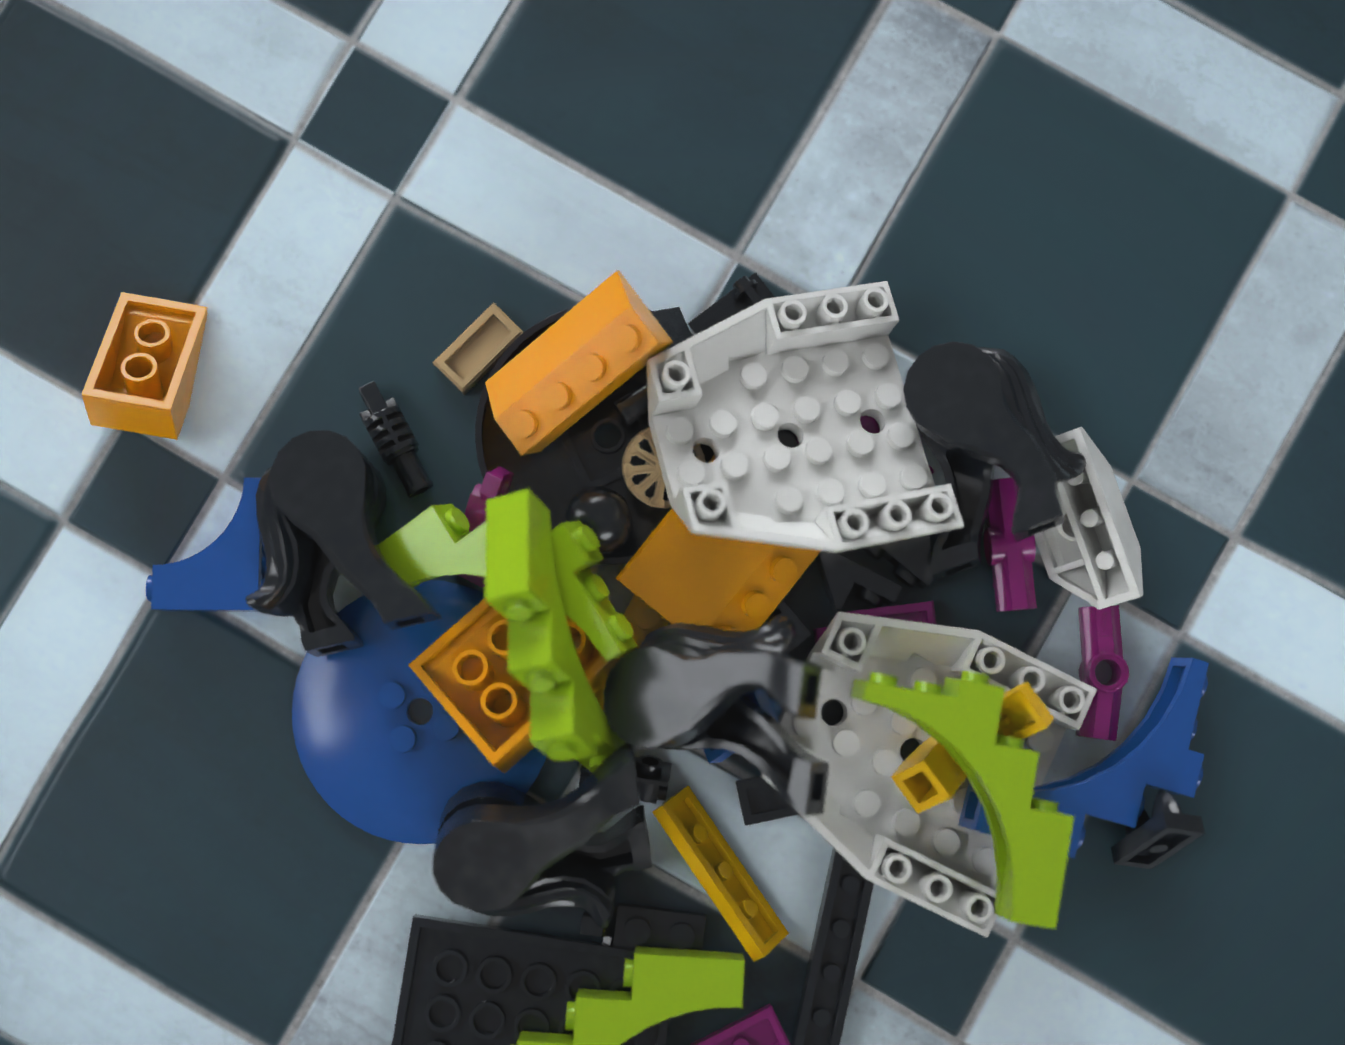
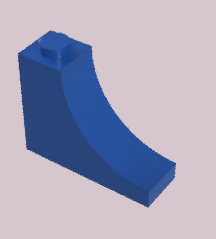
(221, 573)

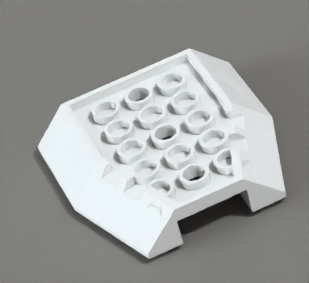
(807, 369)
(864, 810)

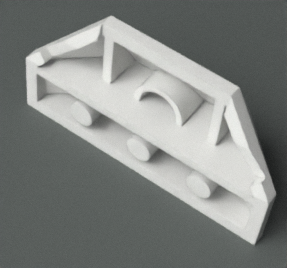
(1096, 546)

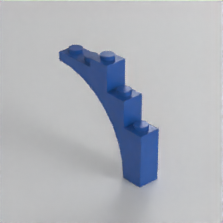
(1150, 756)

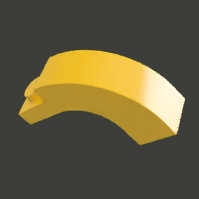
(932, 774)

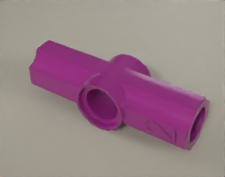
(1009, 559)

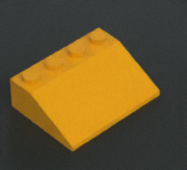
(712, 577)
(472, 682)

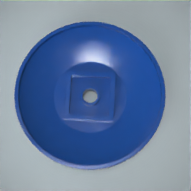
(359, 733)

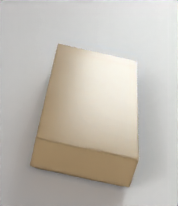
(478, 348)

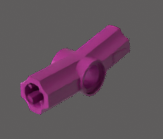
(1102, 641)

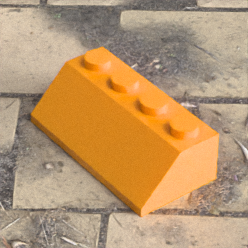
(575, 365)

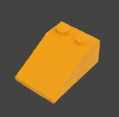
(146, 366)

